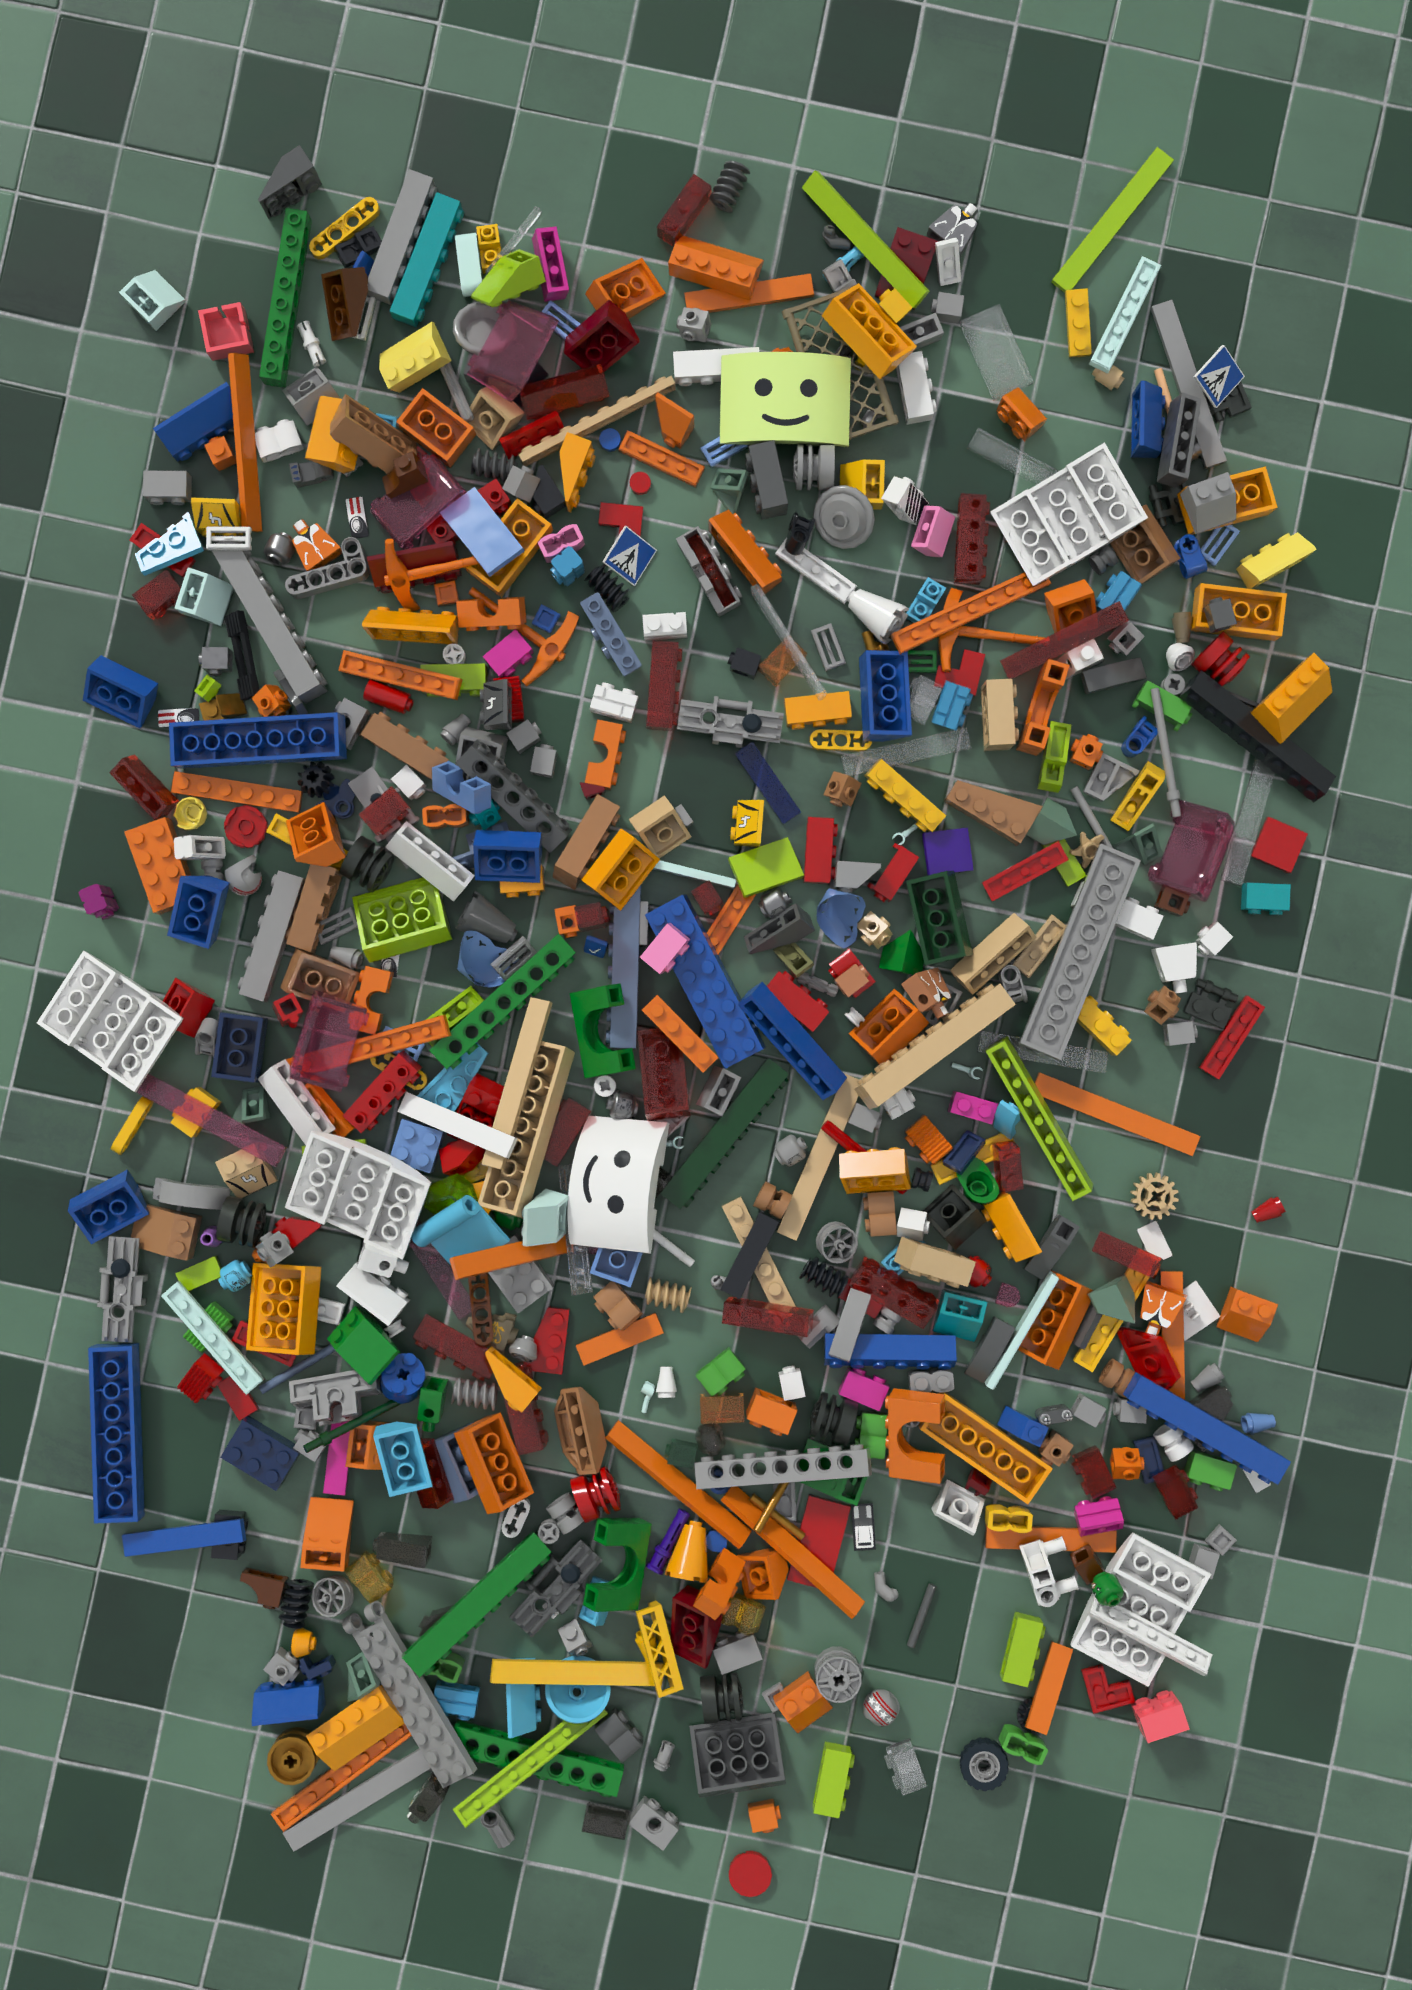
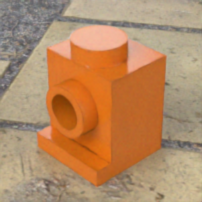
(562, 915)

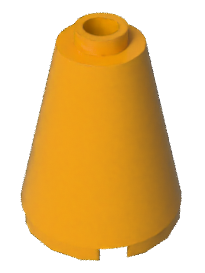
(690, 1554)

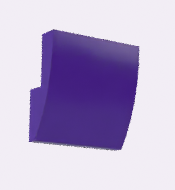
(947, 851)

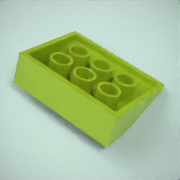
(401, 919)

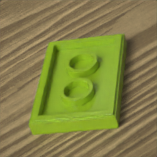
(765, 867)

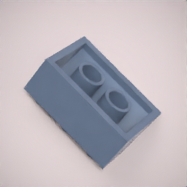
(455, 1467)

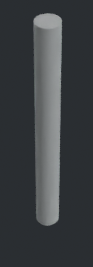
(1089, 815)

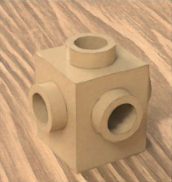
(874, 930)

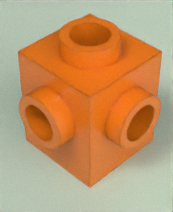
(271, 701)
(1083, 758)
(1126, 1463)

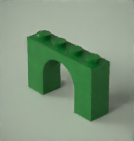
(595, 1056)
(625, 1589)

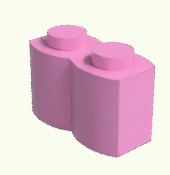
(554, 544)

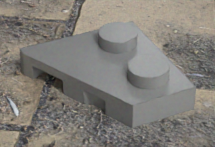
(1108, 777)

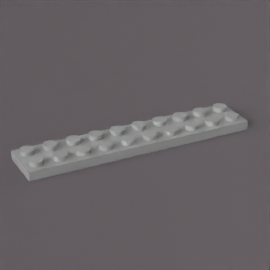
(1079, 952)

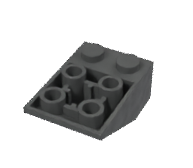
(289, 182)

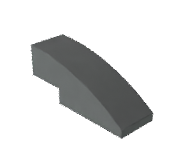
(1112, 675)
(989, 1349)

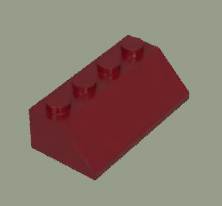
(416, 558)

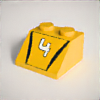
(216, 513)
(748, 823)

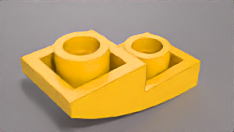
(488, 244)

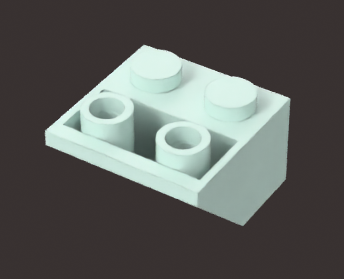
(152, 298)
(204, 597)
(545, 1218)

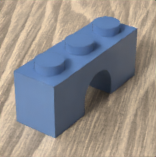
(470, 794)

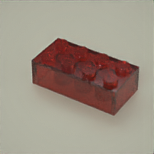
(662, 1076)

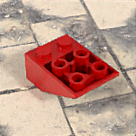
(480, 1101)

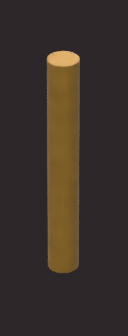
(770, 1507)
(793, 1529)

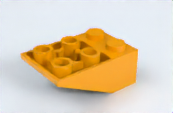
(575, 458)

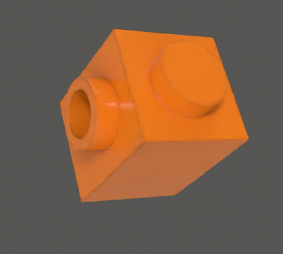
(220, 453)
(764, 1816)

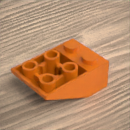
(362, 1447)
(327, 1534)

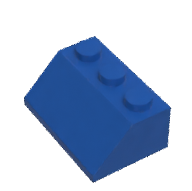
(1147, 421)
(119, 691)
(507, 856)
(198, 909)
(108, 1207)
(289, 1702)

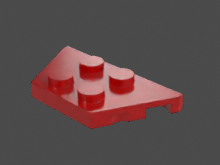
(1149, 1356)

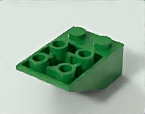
(844, 1489)

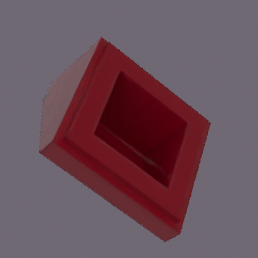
(591, 791)

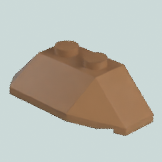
(580, 1430)

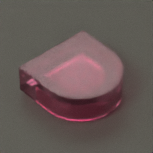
(1007, 1295)

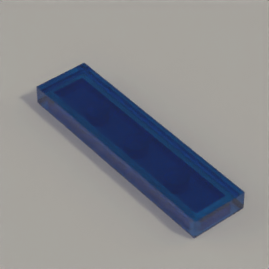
(767, 783)

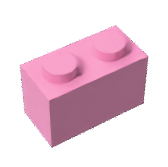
(933, 531)
(666, 948)

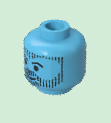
(235, 1275)

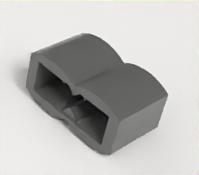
(619, 1735)

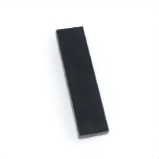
(749, 1255)

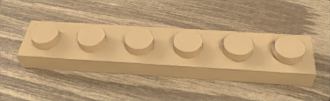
(766, 1269)

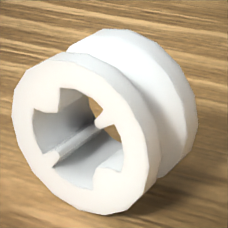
(854, 1017)
(394, 1328)

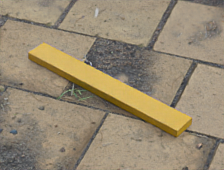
(572, 1672)

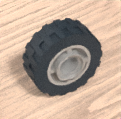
(988, 1777)

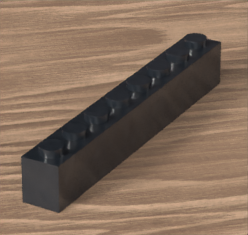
(1238, 723)

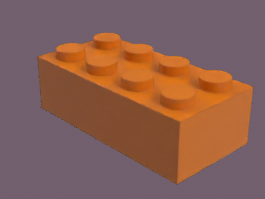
(156, 862)
(493, 1463)

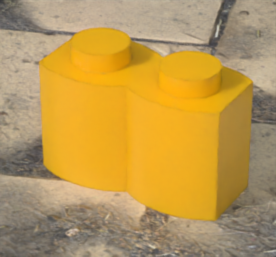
(1003, 1518)

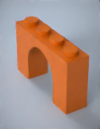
(1035, 729)
(680, 1033)
(903, 1459)

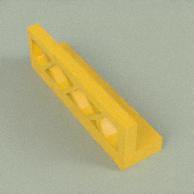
(664, 1648)

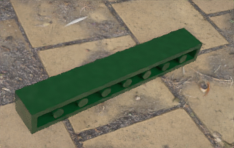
(724, 1133)

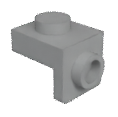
(575, 1638)

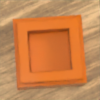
(446, 593)

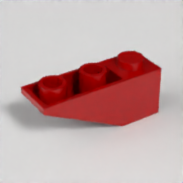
(460, 1157)

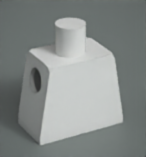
(1082, 658)
(1176, 964)
(380, 1262)

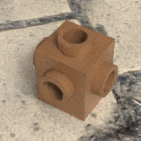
(842, 789)
(1162, 1004)
(1058, 1442)

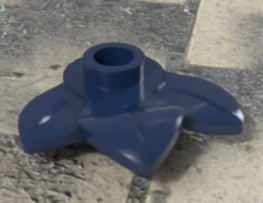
(340, 796)

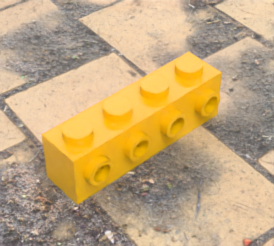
(905, 796)
(1102, 1028)

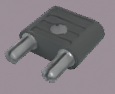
(1053, 1414)

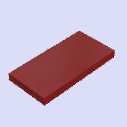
(824, 1527)

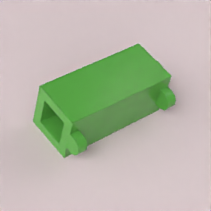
(1174, 709)

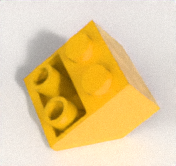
(867, 478)

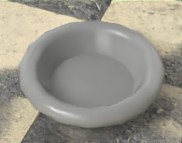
(474, 325)
(844, 517)

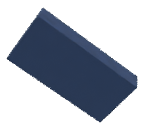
(964, 1152)
(1152, 1461)

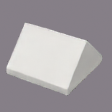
(958, 1507)

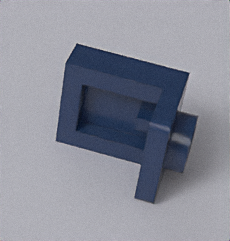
(319, 1668)

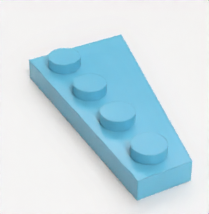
(451, 1084)

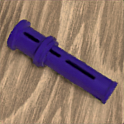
(664, 1550)

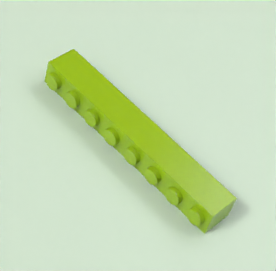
(1039, 1118)

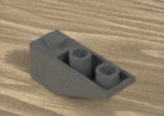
(1053, 1246)

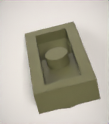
(794, 959)

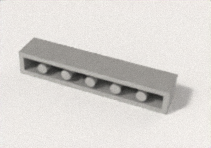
(401, 236)
(271, 941)

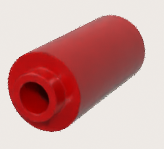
(388, 697)

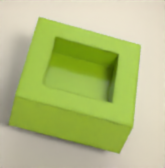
(208, 688)

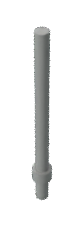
(1173, 794)

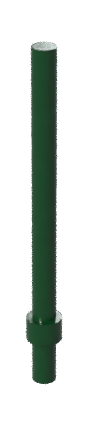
(326, 1437)

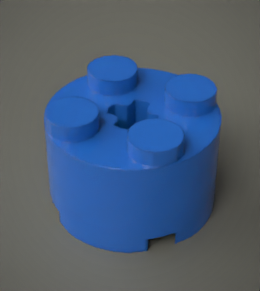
(402, 1390)

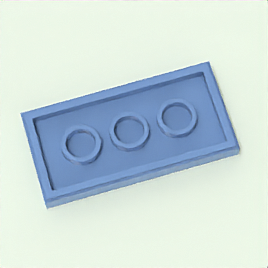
(482, 531)

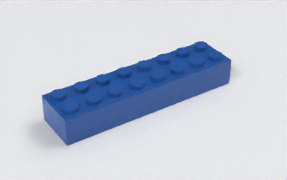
(258, 740)
(708, 985)
(116, 1432)

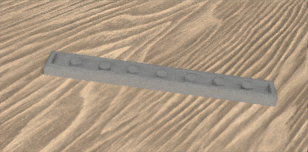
(1183, 373)
(356, 1799)

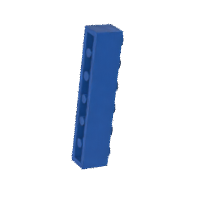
(792, 1041)
(897, 1351)

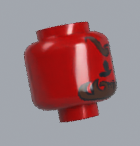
(980, 1273)

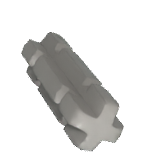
(818, 984)

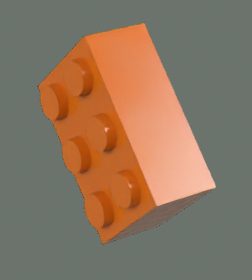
(436, 428)

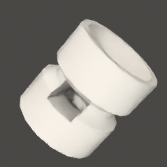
(1175, 1442)

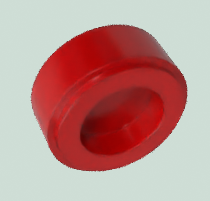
(640, 483)

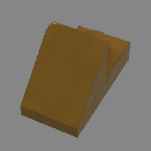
(223, 707)

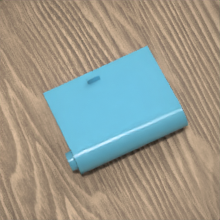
(460, 1230)

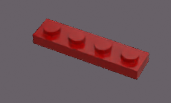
(1025, 871)
(1232, 1037)

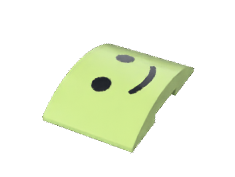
(785, 398)

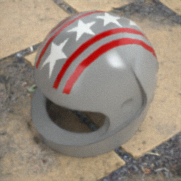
(241, 879)
(881, 1707)

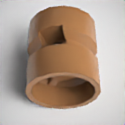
(772, 1200)
(1115, 1376)

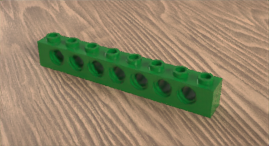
(285, 297)
(565, 957)
(567, 1758)

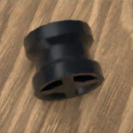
(921, 1179)

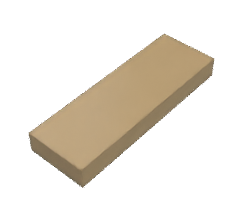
(1037, 950)

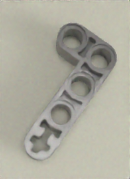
(327, 572)

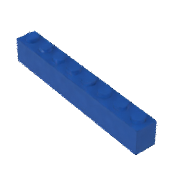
(1206, 1428)

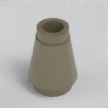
(1182, 626)

